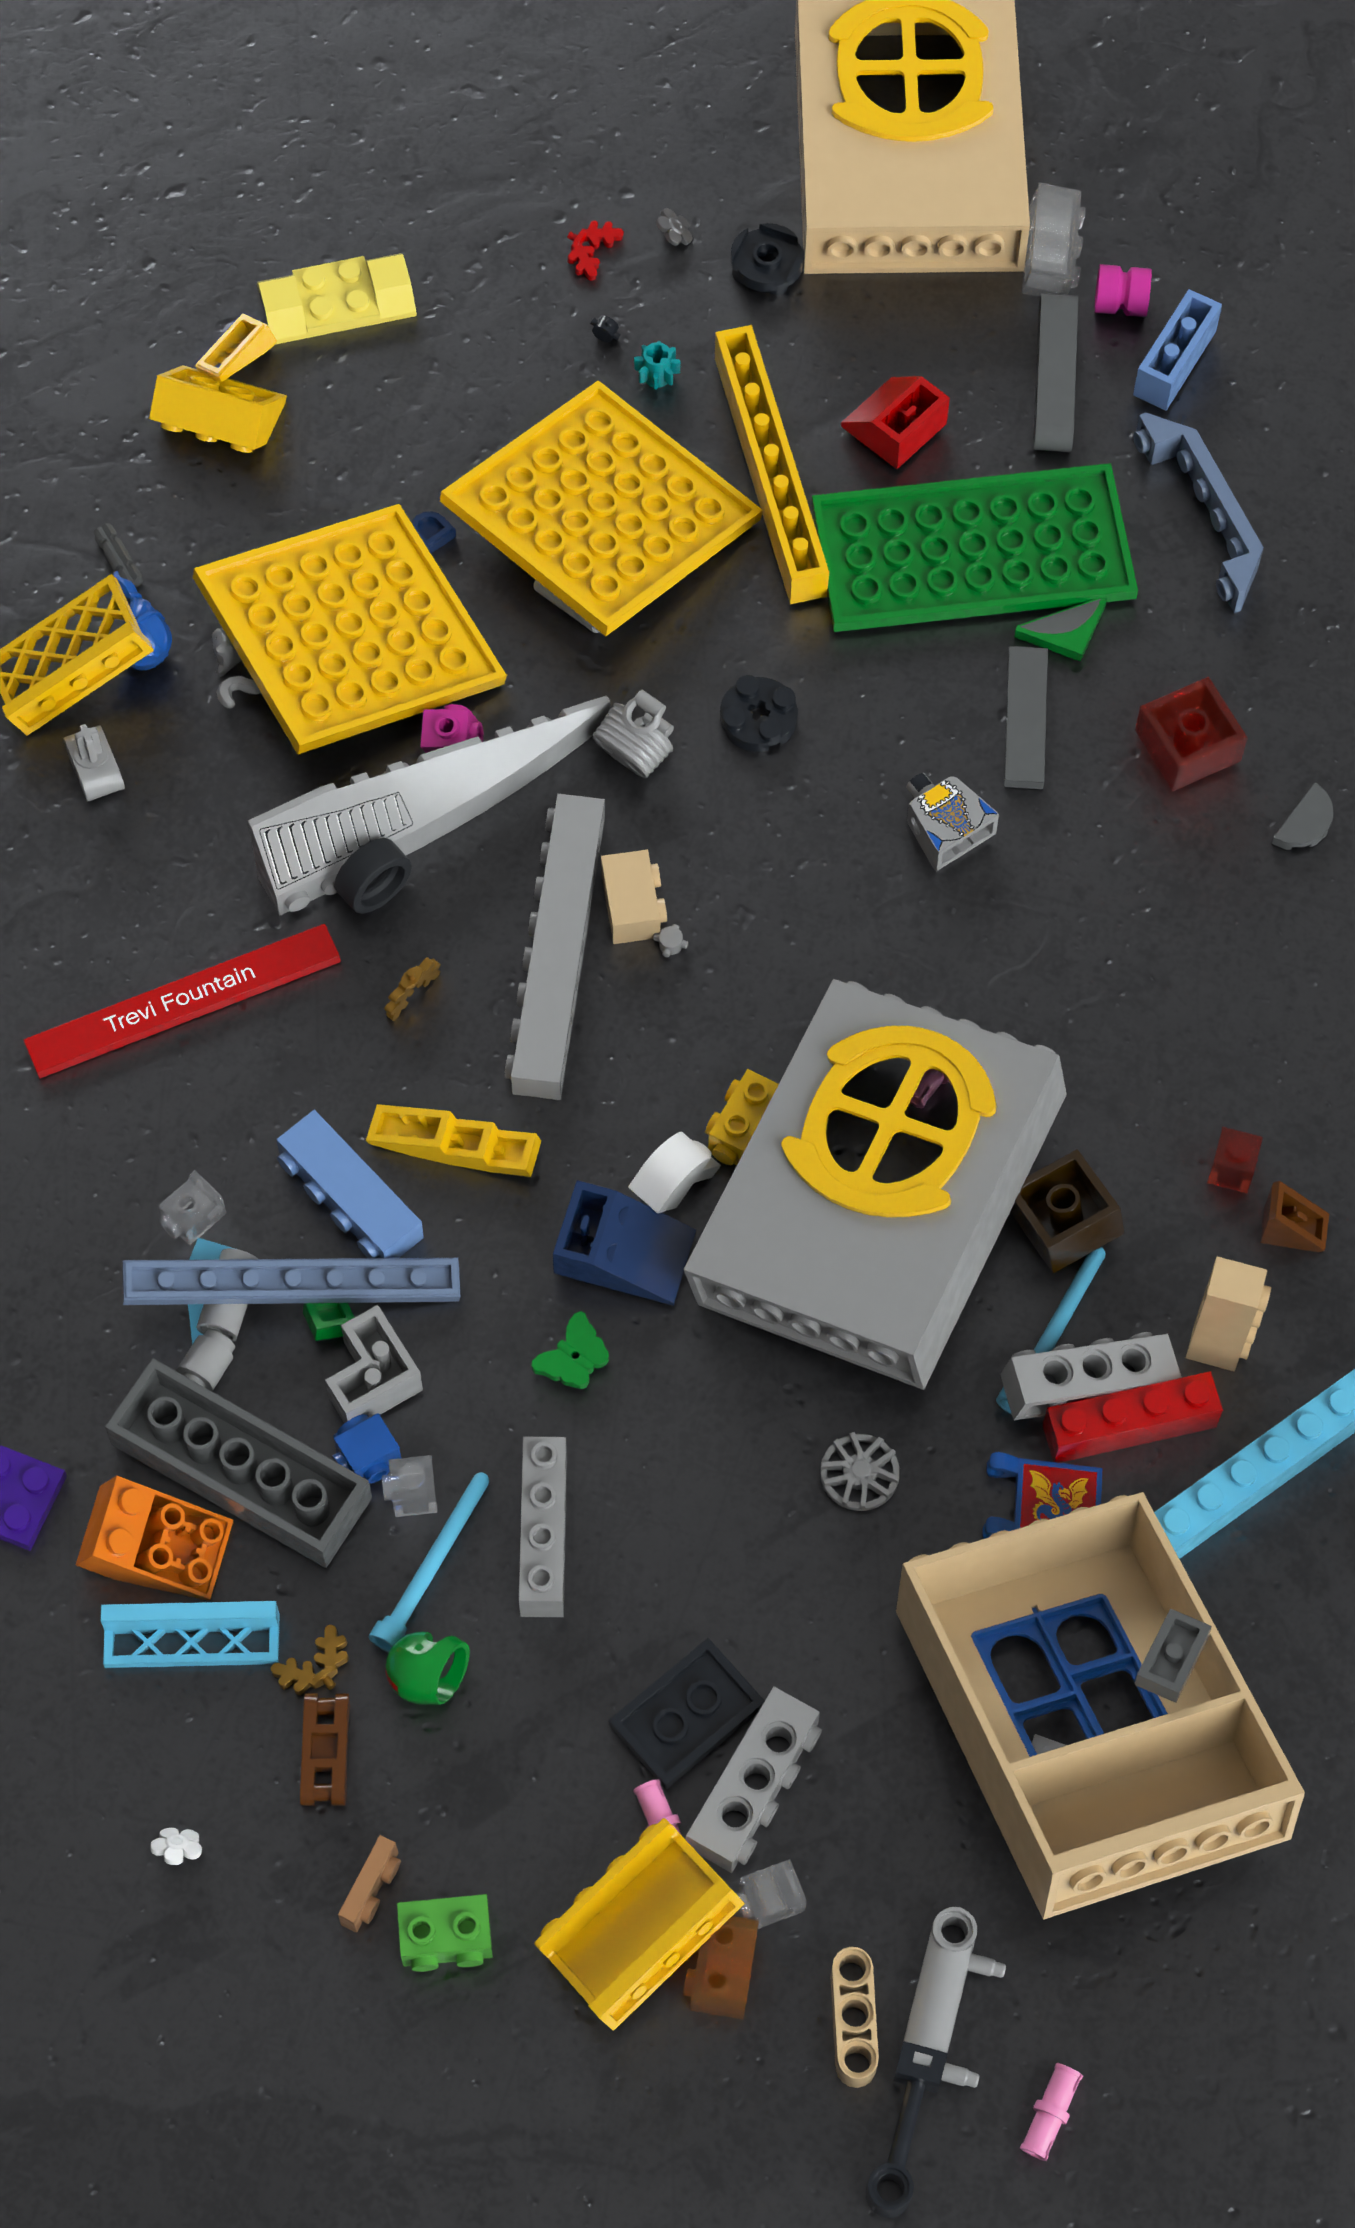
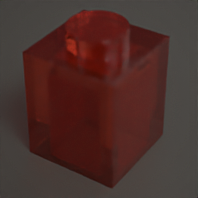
(1235, 1159)

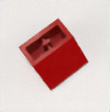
(899, 418)

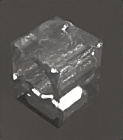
(771, 1894)

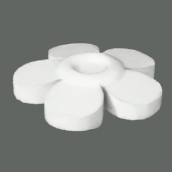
(176, 1845)

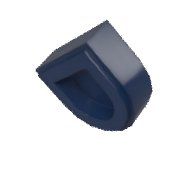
(433, 530)

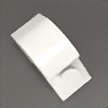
(672, 1172)

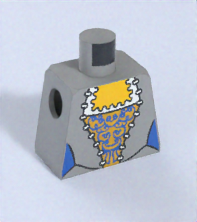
(948, 818)

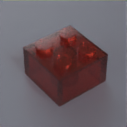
(1190, 733)

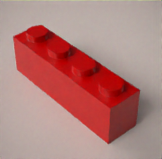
(1132, 1417)

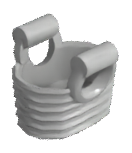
(630, 742)

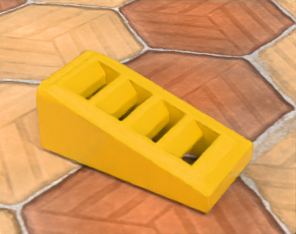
(237, 348)

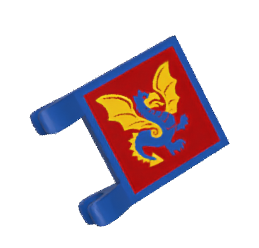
(1043, 1489)

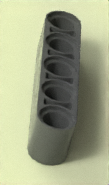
(1055, 372)

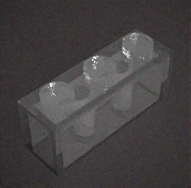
(1053, 241)

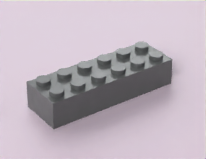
(239, 1462)

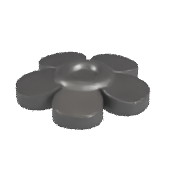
(674, 227)

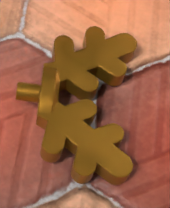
(411, 978)
(307, 1678)

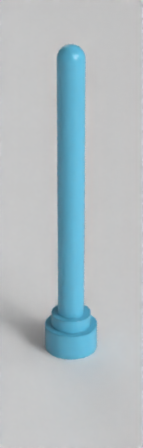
(1064, 1310)
(393, 1627)

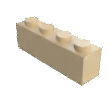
(1229, 1314)

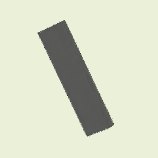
(1026, 717)

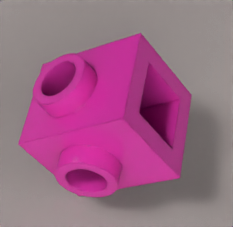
(448, 727)

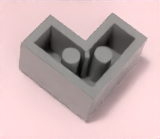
(382, 1370)

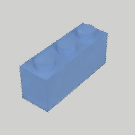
(1177, 349)

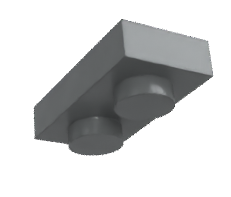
(1173, 1655)

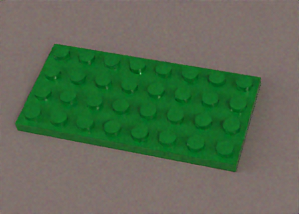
(973, 547)

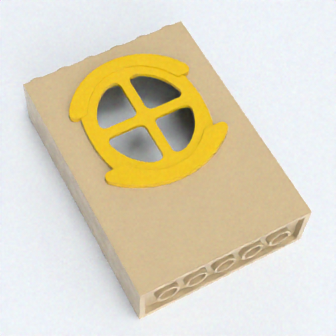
(912, 183)

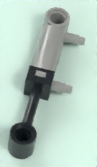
(927, 2044)

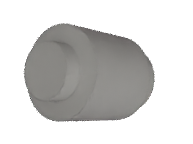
(207, 1359)

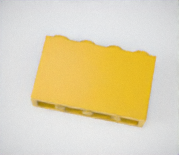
(638, 1923)

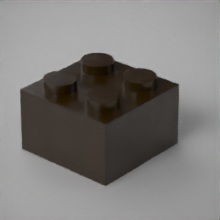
(1067, 1211)

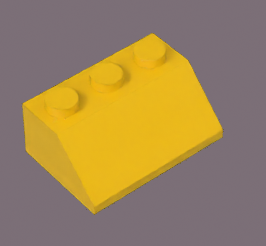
(215, 408)

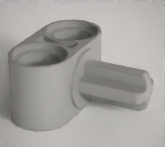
(93, 762)

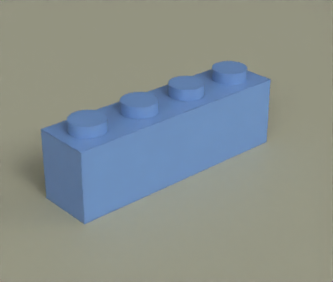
(348, 1188)

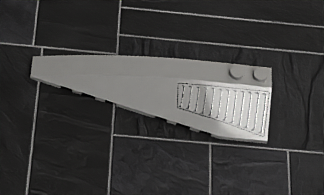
(312, 836)

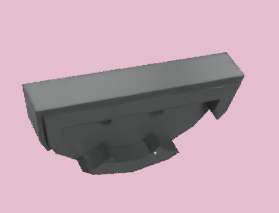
(1307, 822)

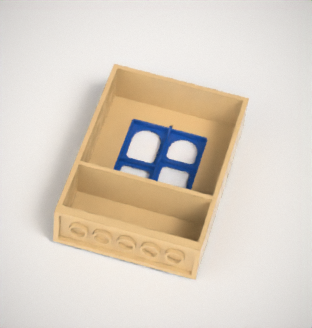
(1122, 1803)

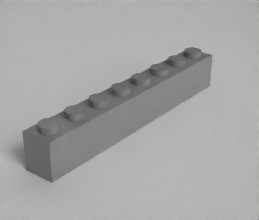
(557, 947)

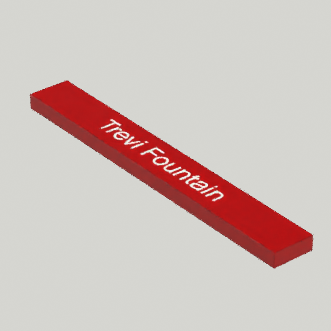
(181, 1000)

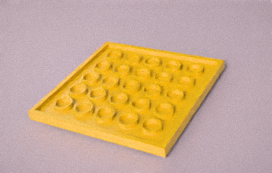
(601, 507)
(348, 628)

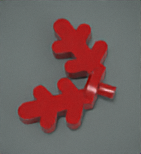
(584, 254)

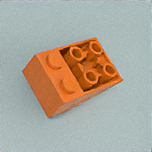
(154, 1540)

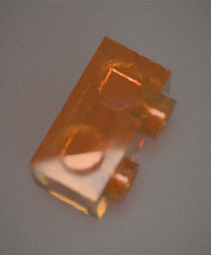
(724, 1969)

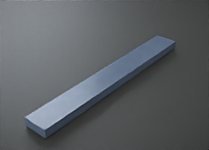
(290, 1281)

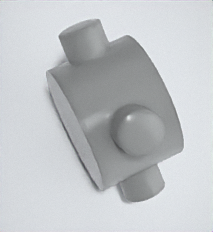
(670, 940)

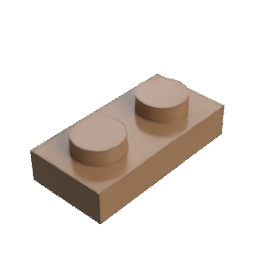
(362, 1901)

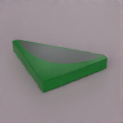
(1064, 631)

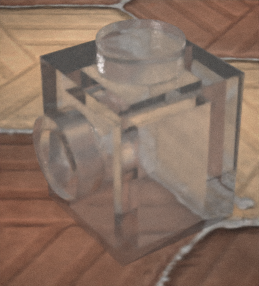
(411, 1486)

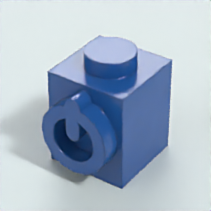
(366, 1447)

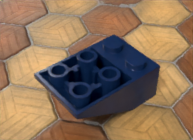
(622, 1244)

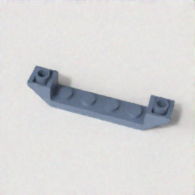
(1166, 439)

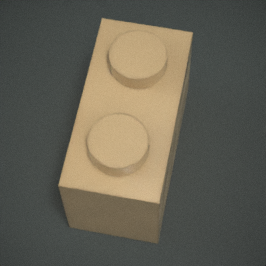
(631, 896)

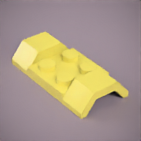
(337, 297)

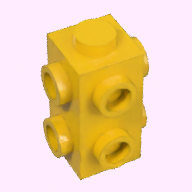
(735, 1125)

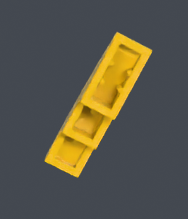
(453, 1141)

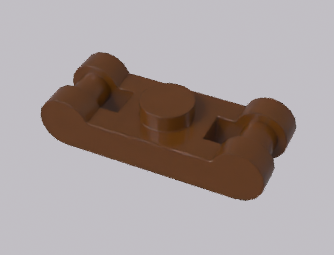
(324, 1749)

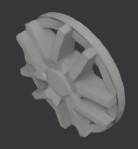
(860, 1471)

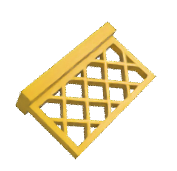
(77, 674)

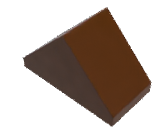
(1293, 1220)

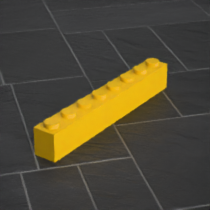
(771, 465)

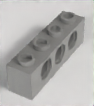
(1031, 1393)
(543, 1527)
(778, 1716)

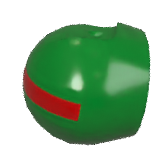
(417, 1664)

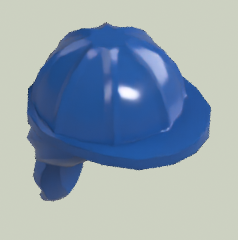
(151, 625)

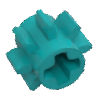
(657, 364)

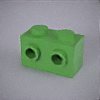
(444, 1932)

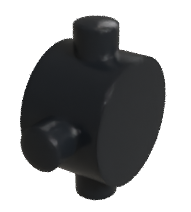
(605, 328)

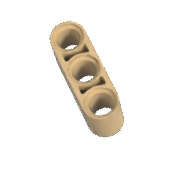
(858, 1995)

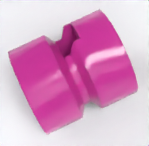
(1123, 290)

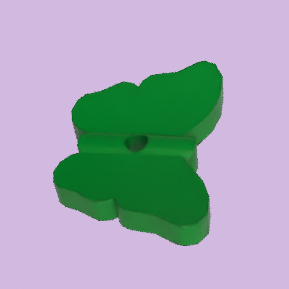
(580, 1341)

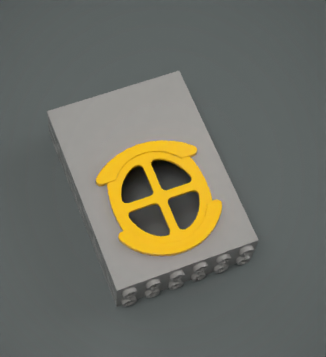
(863, 1261)

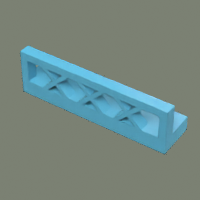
(190, 1618)

